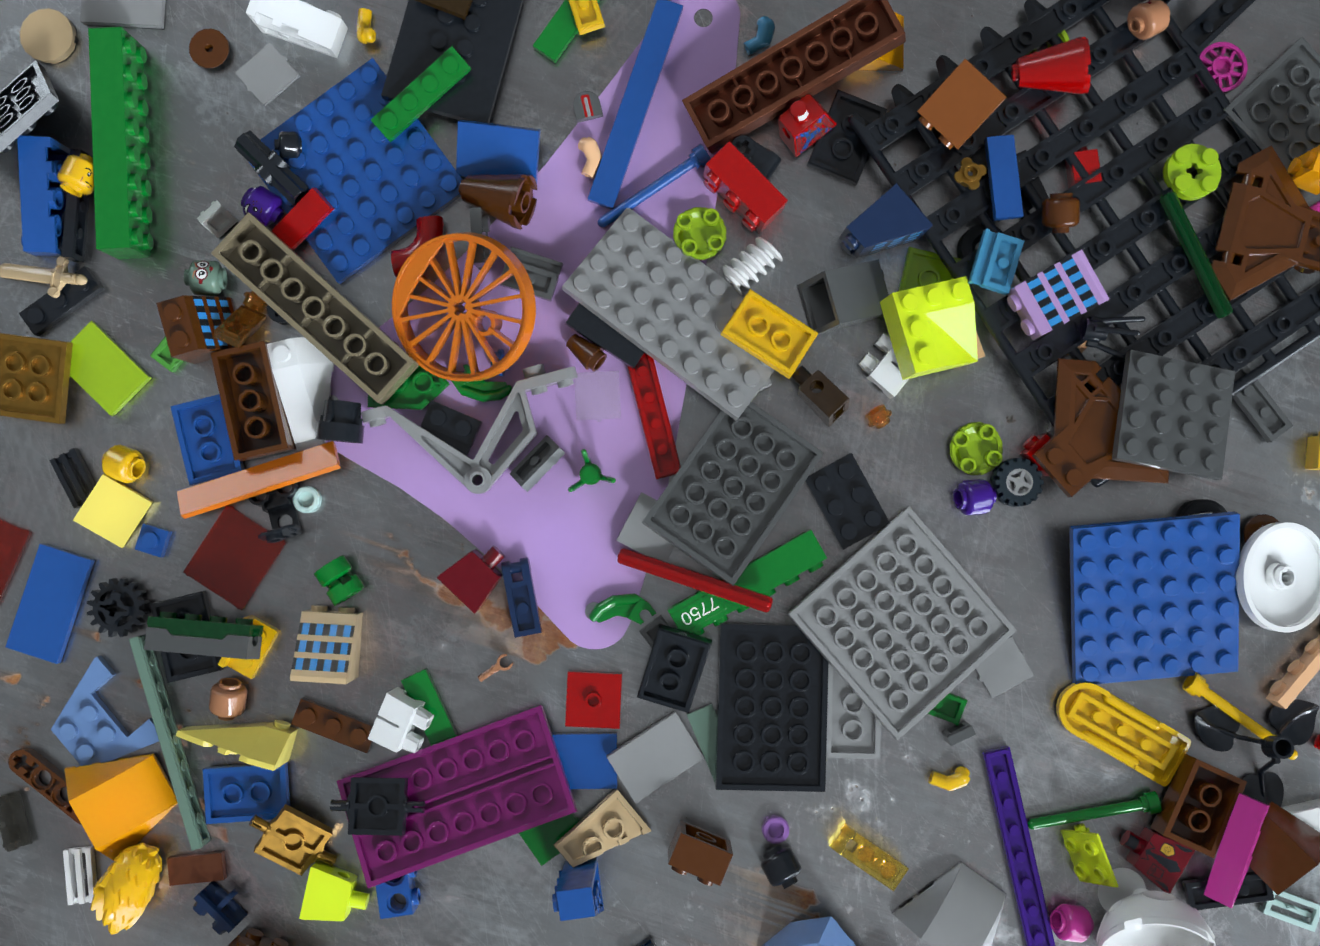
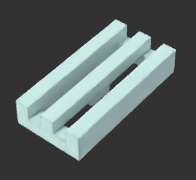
(1315, 916)

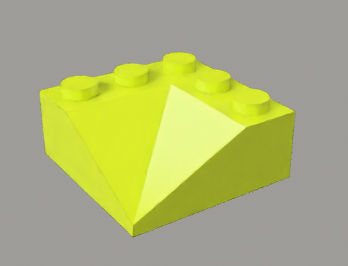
(932, 327)

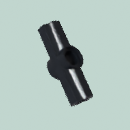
(271, 167)

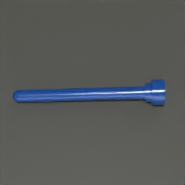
(696, 159)

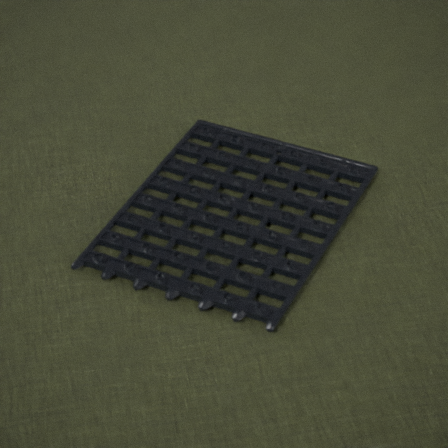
(1183, 324)

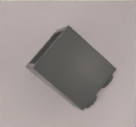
(843, 296)

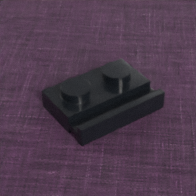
(451, 426)

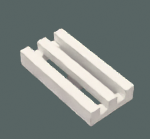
(76, 853)

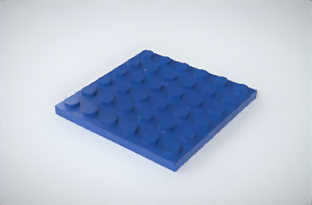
(363, 175)
(1154, 598)

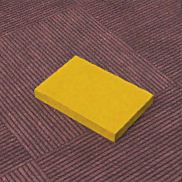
(769, 333)

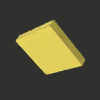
(113, 511)

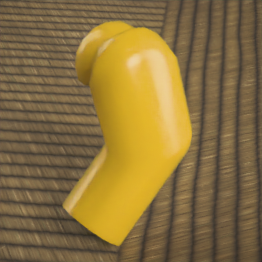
(365, 33)
(951, 782)

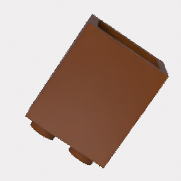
(960, 105)

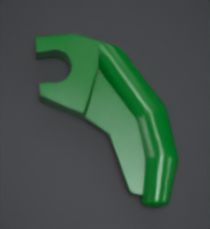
(482, 390)
(621, 605)

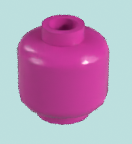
(1071, 923)

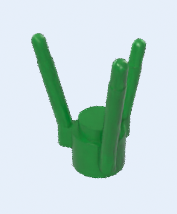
(590, 474)

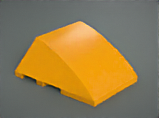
(119, 800)

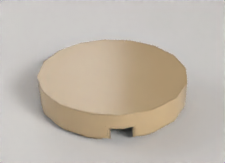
(48, 36)

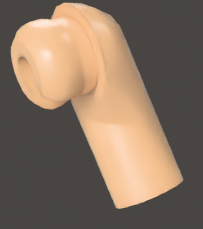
(592, 154)

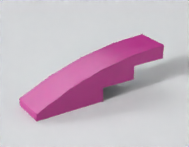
(1236, 850)

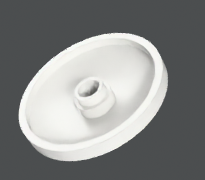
(1280, 577)

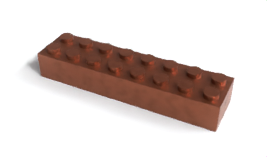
(792, 68)

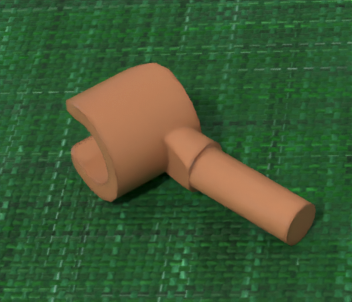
(494, 669)

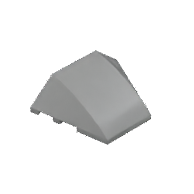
(955, 910)

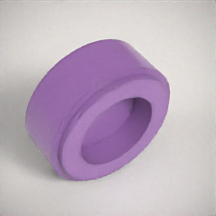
(775, 829)

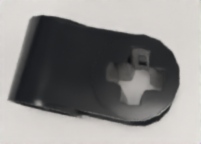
(761, 157)

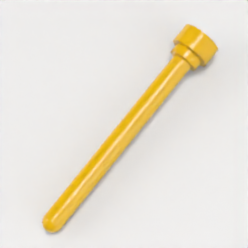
(1197, 686)

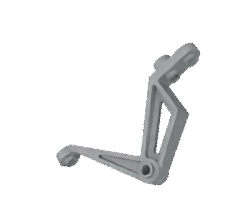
(462, 466)

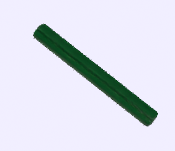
(1196, 254)

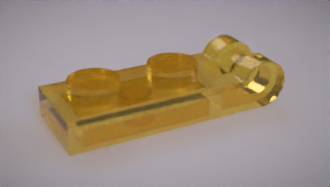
(870, 857)

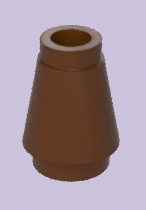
(588, 353)

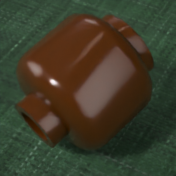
(1061, 212)

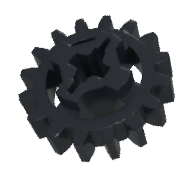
(109, 616)

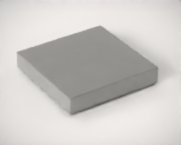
(639, 536)

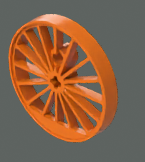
(461, 293)

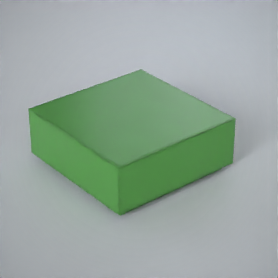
(163, 356)

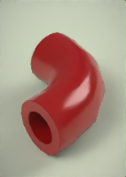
(427, 229)

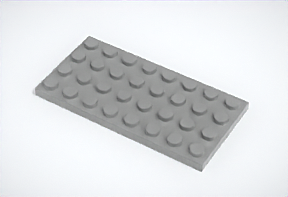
(669, 310)

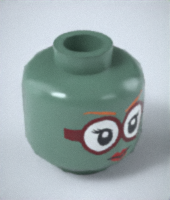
(206, 277)

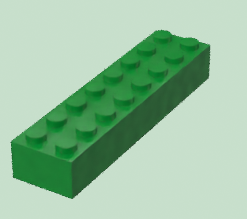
(120, 144)

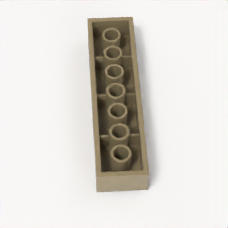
(315, 308)

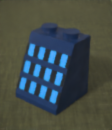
(885, 225)

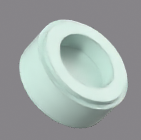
(307, 499)

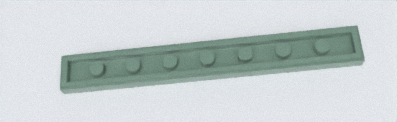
(170, 743)

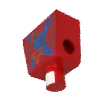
(804, 124)

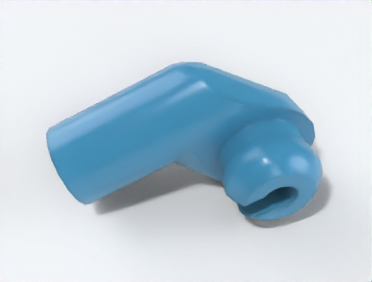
(764, 35)

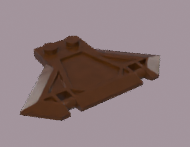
(1265, 227)
(1086, 432)

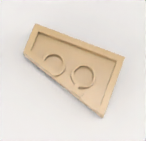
(604, 827)

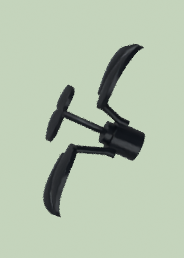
(1293, 728)

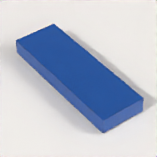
(1003, 177)

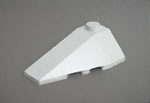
(303, 385)

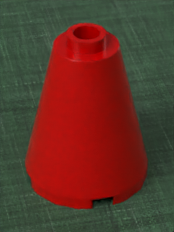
(1056, 68)

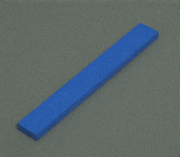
(635, 103)

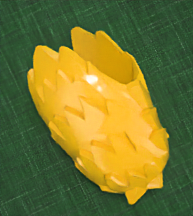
(127, 887)

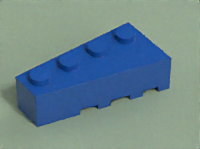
(41, 194)

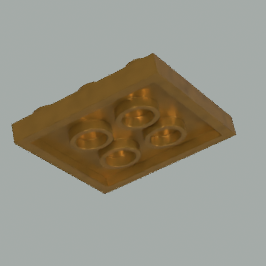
(34, 378)

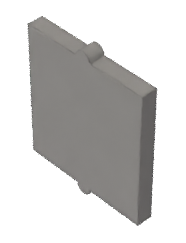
(267, 74)
(1004, 669)

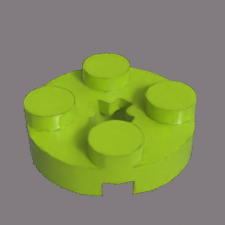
(1205, 162)

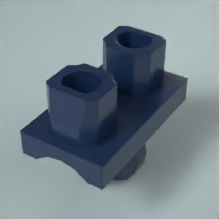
(220, 907)

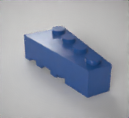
(578, 891)

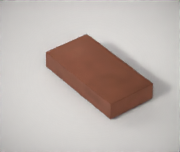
(196, 868)

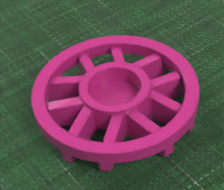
(1223, 66)

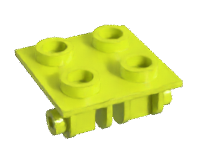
(1088, 856)

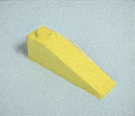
(258, 744)

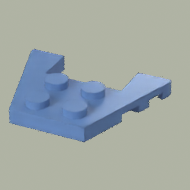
(91, 728)

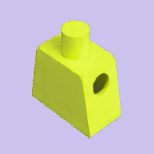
(331, 894)

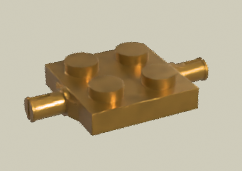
(293, 840)

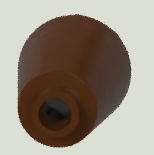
(502, 196)

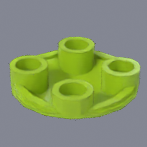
(699, 232)
(976, 448)

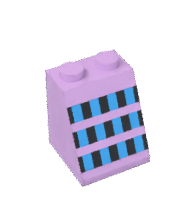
(1057, 295)

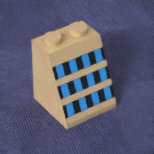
(328, 645)

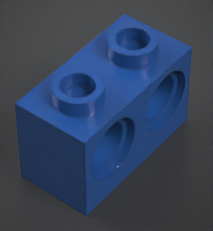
(403, 885)

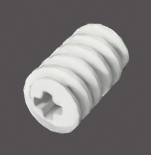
(751, 263)

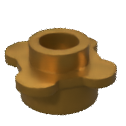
(970, 181)

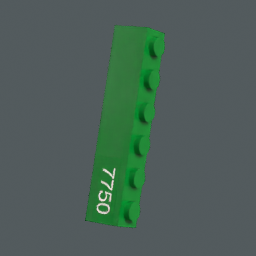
(761, 575)

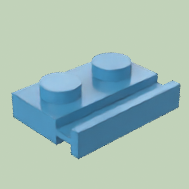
(996, 261)

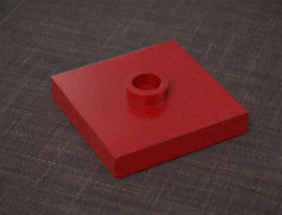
(593, 699)

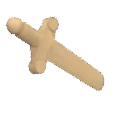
(56, 277)

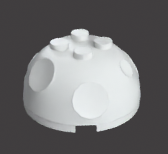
(1153, 920)

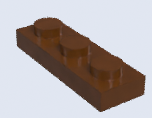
(333, 724)

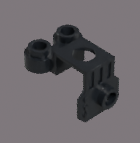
(278, 504)

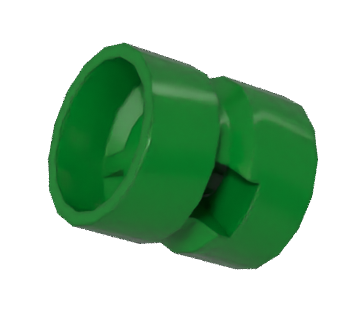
(337, 570)

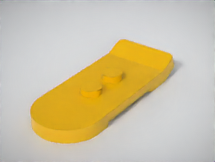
(1122, 731)

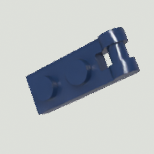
(521, 598)

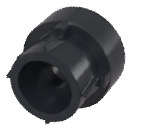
(341, 422)

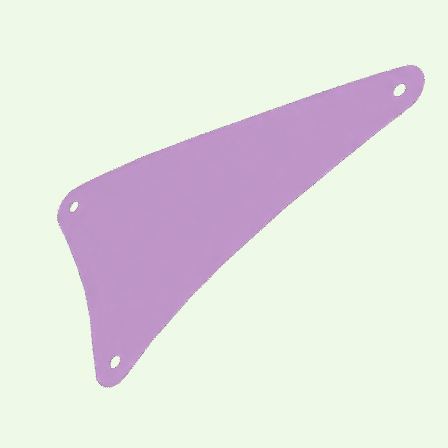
(561, 531)

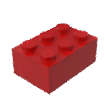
(743, 188)

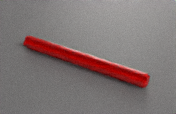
(695, 580)

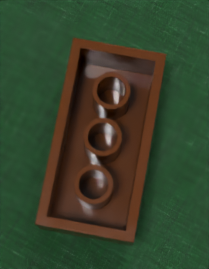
(251, 402)

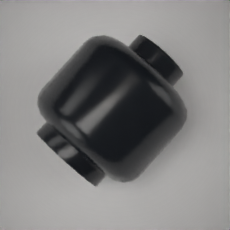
(781, 867)

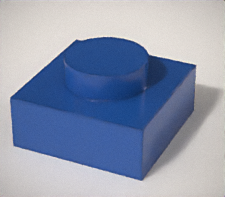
(153, 540)

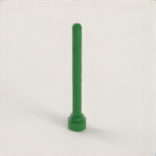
(1148, 802)

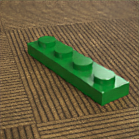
(421, 94)

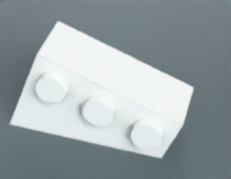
(299, 24)

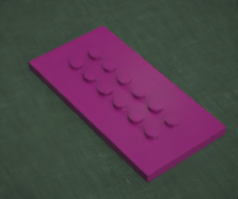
(473, 794)

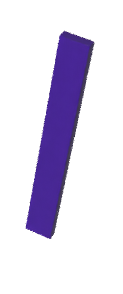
(1017, 847)

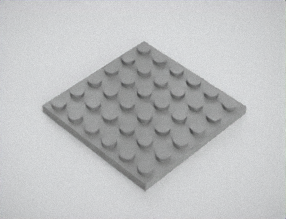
(902, 623)

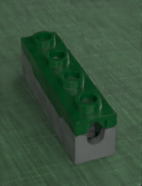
(203, 637)

